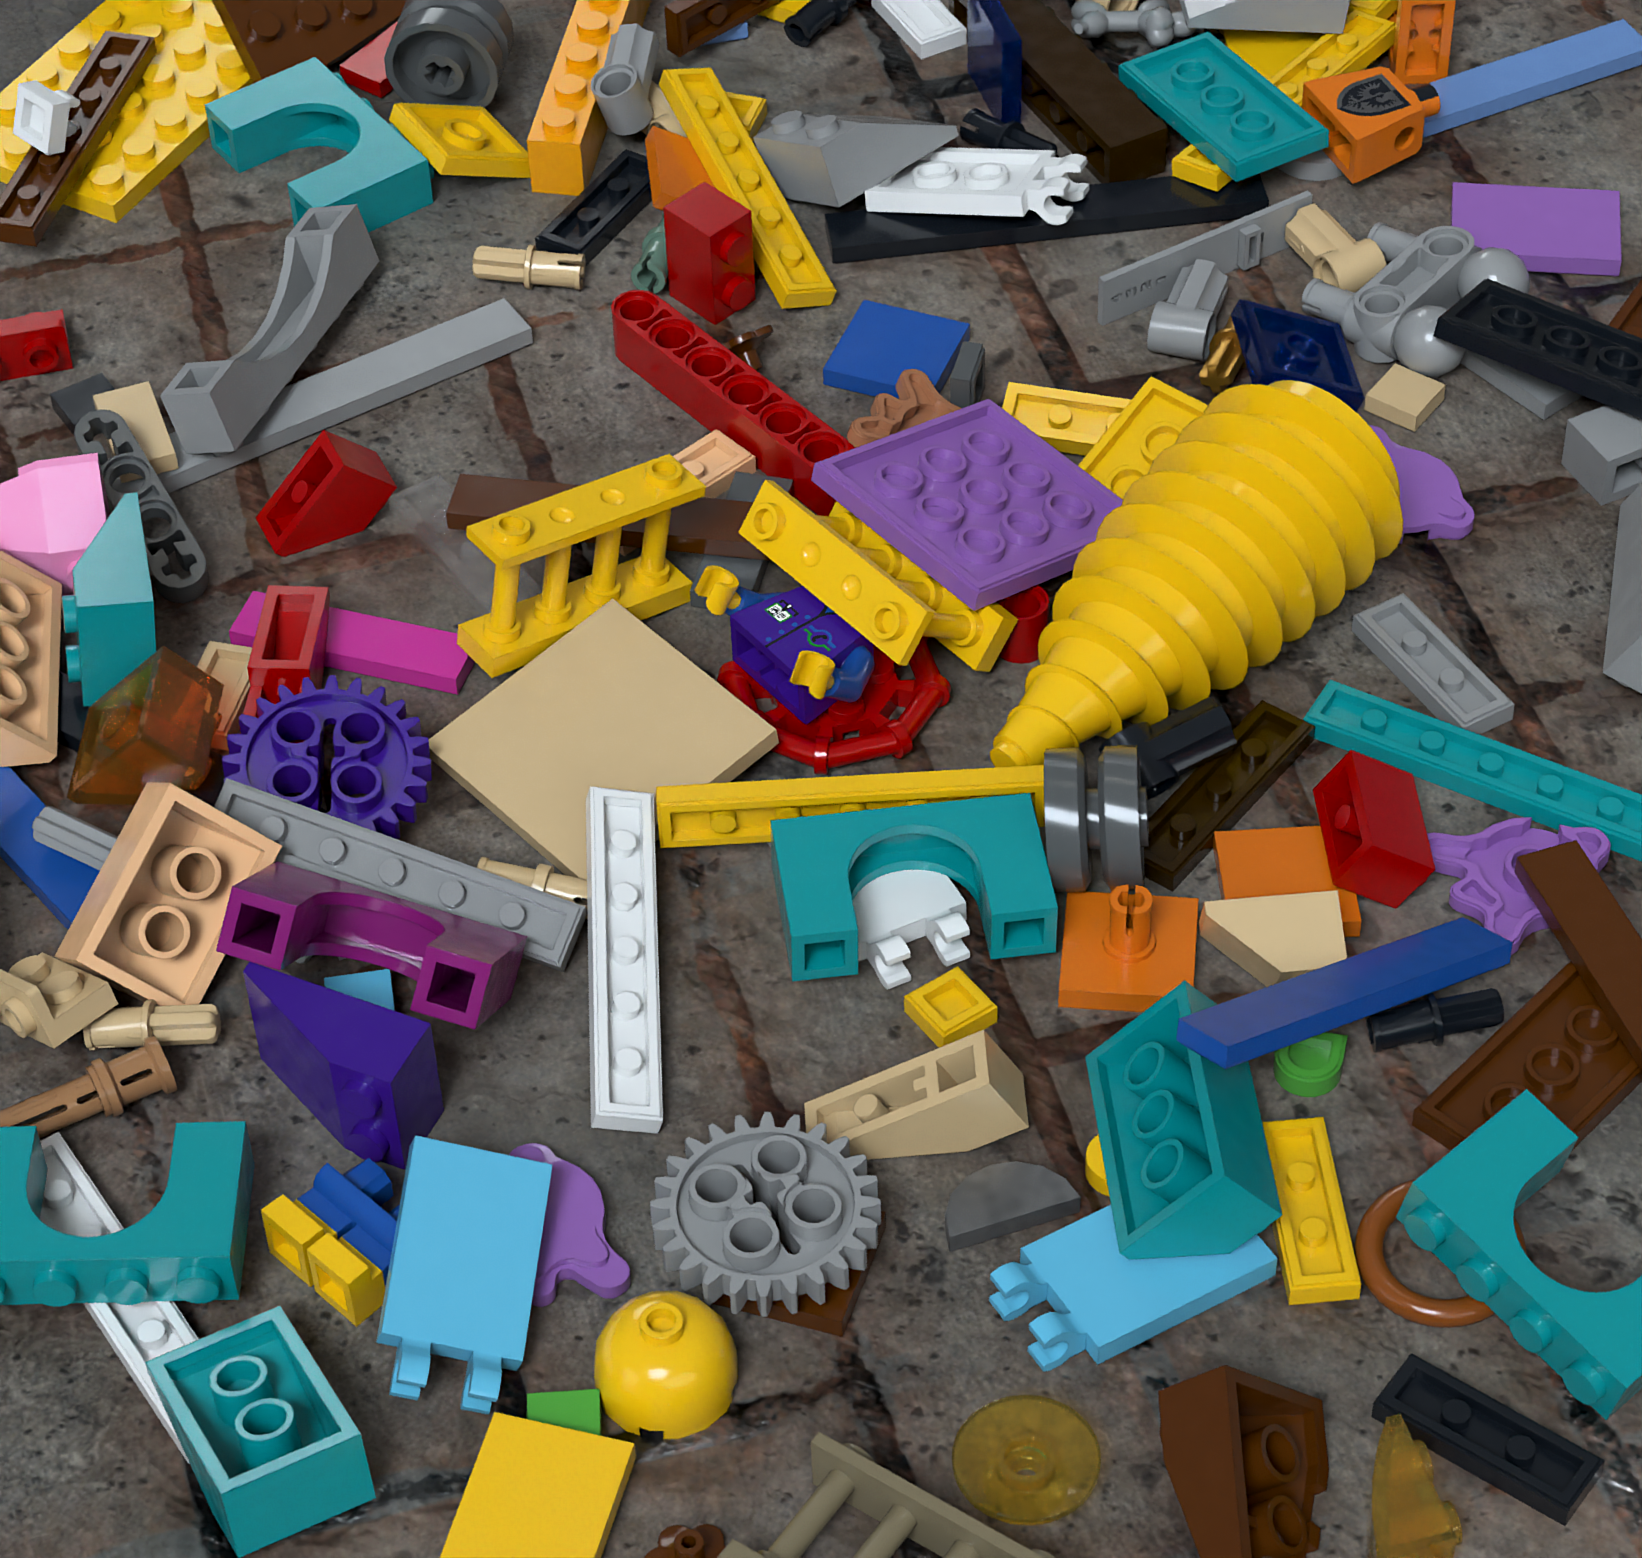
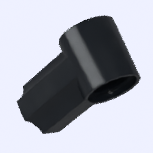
(1177, 743)

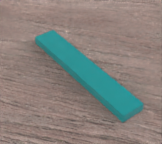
(1477, 766)

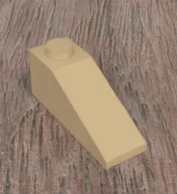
(928, 1104)

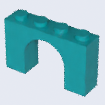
(317, 108)
(979, 842)
(1467, 1221)
(178, 1252)

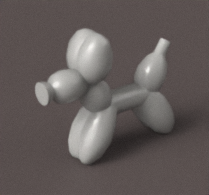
(1151, 20)

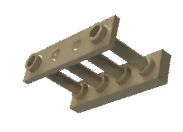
(902, 1508)

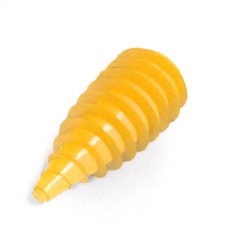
(1210, 565)

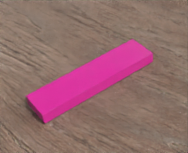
(377, 647)

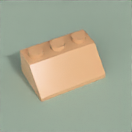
(164, 897)

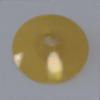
(1028, 1435)

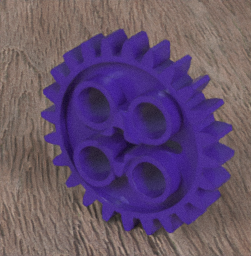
(388, 768)

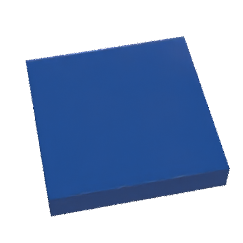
(890, 340)

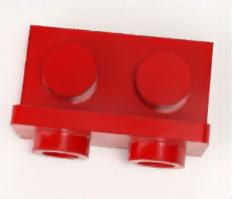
(34, 345)

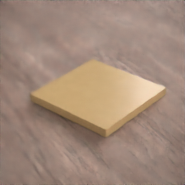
(601, 712)

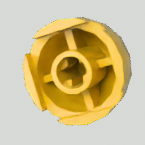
(665, 1365)

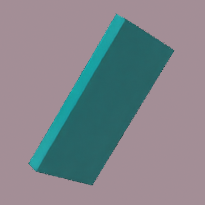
(1223, 106)

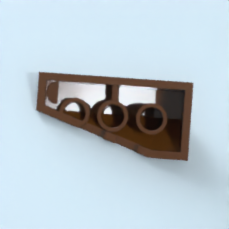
(1245, 1463)

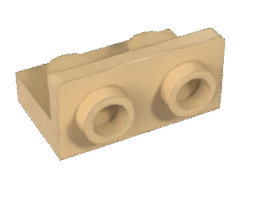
(51, 999)

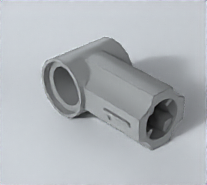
(626, 78)
(1189, 316)

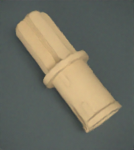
(529, 266)
(169, 1024)

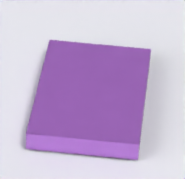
(1544, 225)

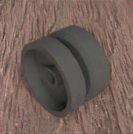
(449, 51)
(1095, 818)

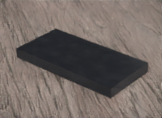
(1548, 343)

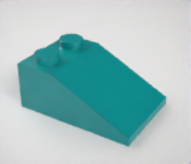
(110, 605)
(262, 1431)

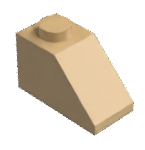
(1277, 933)

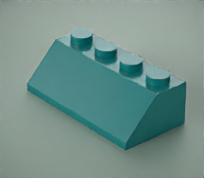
(1179, 1139)

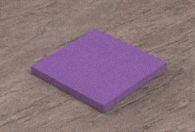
(972, 501)

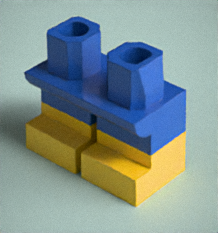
(338, 1237)

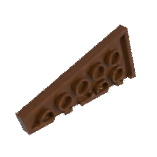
(288, 32)

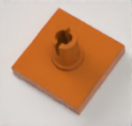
(1125, 948)

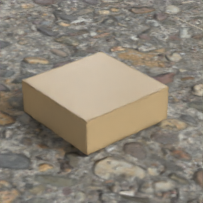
(1404, 397)

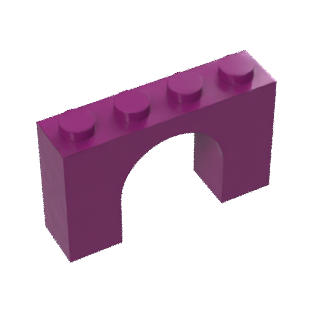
(291, 913)

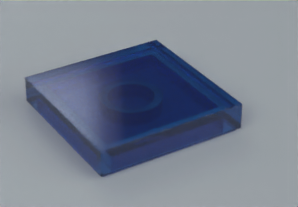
(995, 58)
(1295, 348)

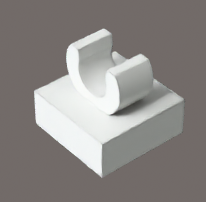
(44, 116)

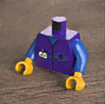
(791, 644)

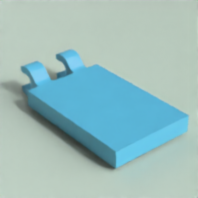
(463, 1266)
(1114, 1301)

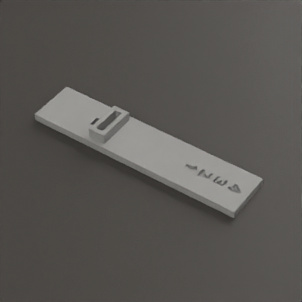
(1229, 246)

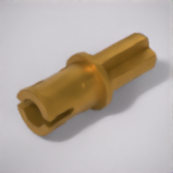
(1224, 359)

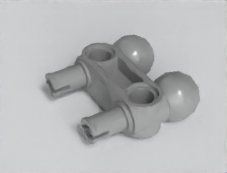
(1401, 304)

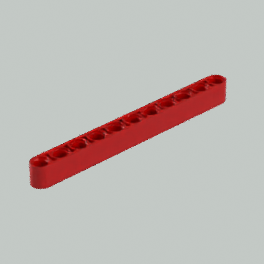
(762, 419)

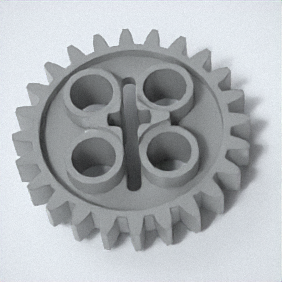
(733, 1247)

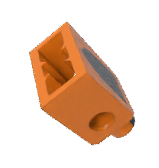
(1369, 118)

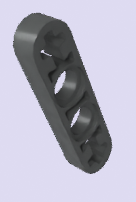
(153, 502)

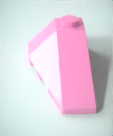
(53, 514)

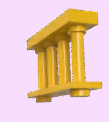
(549, 527)
(871, 581)

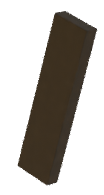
(1222, 792)

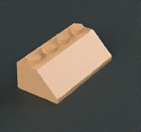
(28, 663)

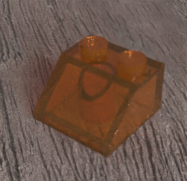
(148, 730)

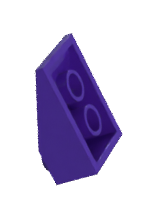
(349, 1062)

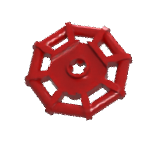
(821, 740)

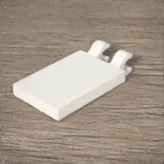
(983, 184)
(903, 909)

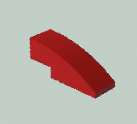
(288, 643)

